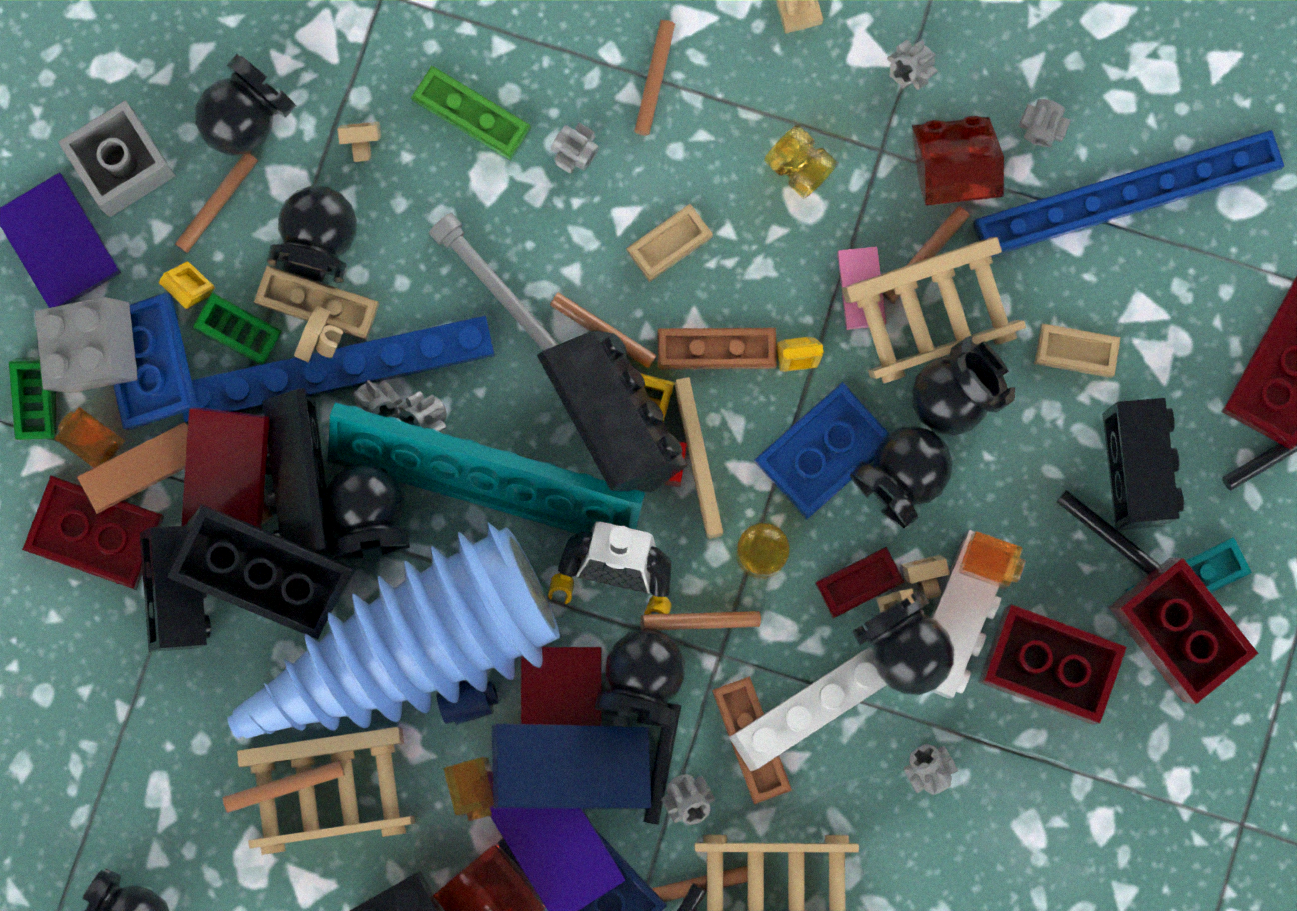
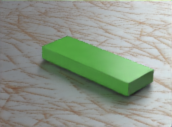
(471, 112)

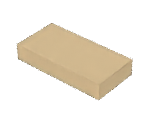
(669, 242)
(1077, 350)

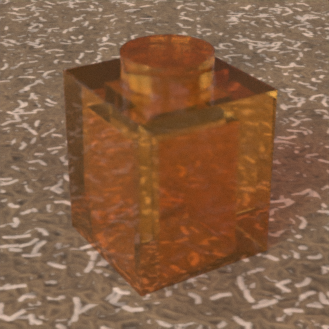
(88, 437)
(992, 560)
(471, 788)

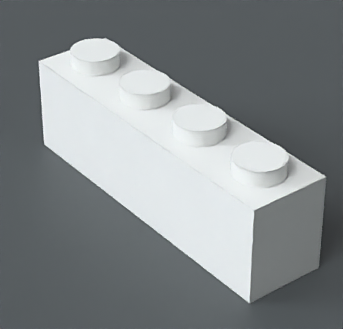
(962, 613)
(808, 710)

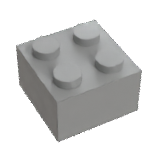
(116, 159)
(86, 345)

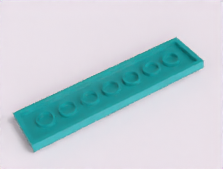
(478, 472)

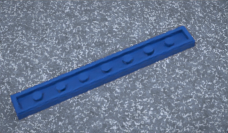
(1132, 192)

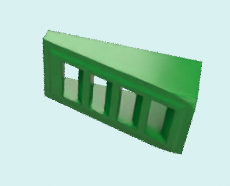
(214, 302)
(18, 383)

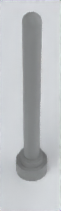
(449, 232)

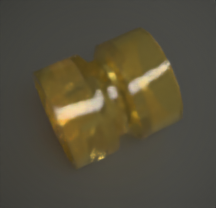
(800, 161)
(762, 551)

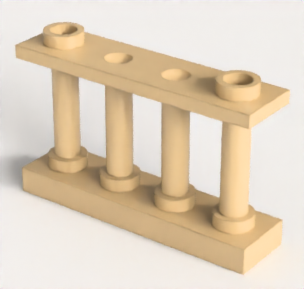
(904, 284)
(301, 757)
(834, 844)

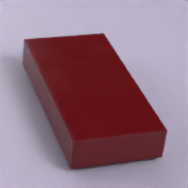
(859, 582)

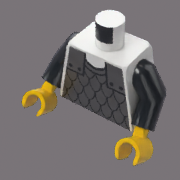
(619, 559)

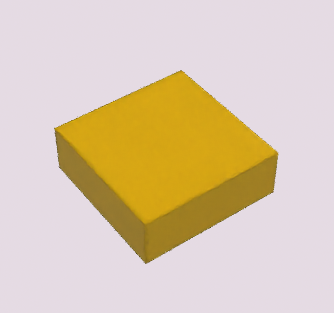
(186, 284)

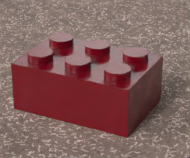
(1183, 630)
(1052, 664)

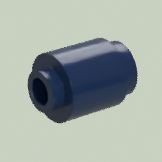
(471, 704)

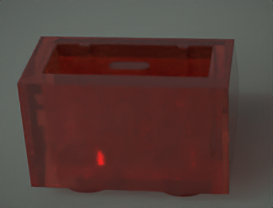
(958, 160)
(489, 885)

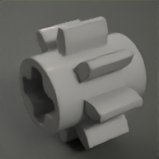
(912, 64)
(1044, 123)
(575, 147)
(378, 399)
(423, 412)
(930, 769)
(688, 799)

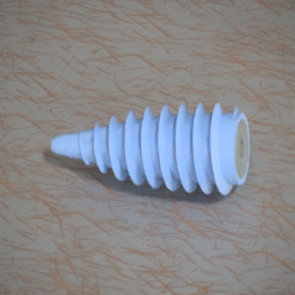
(413, 640)

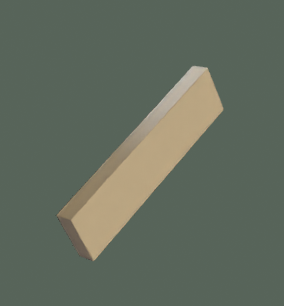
(698, 458)

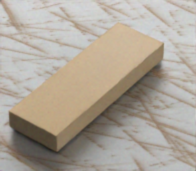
(299, 296)

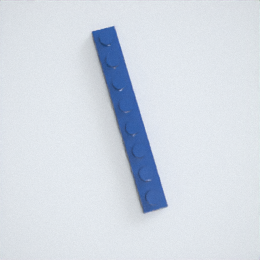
(348, 367)

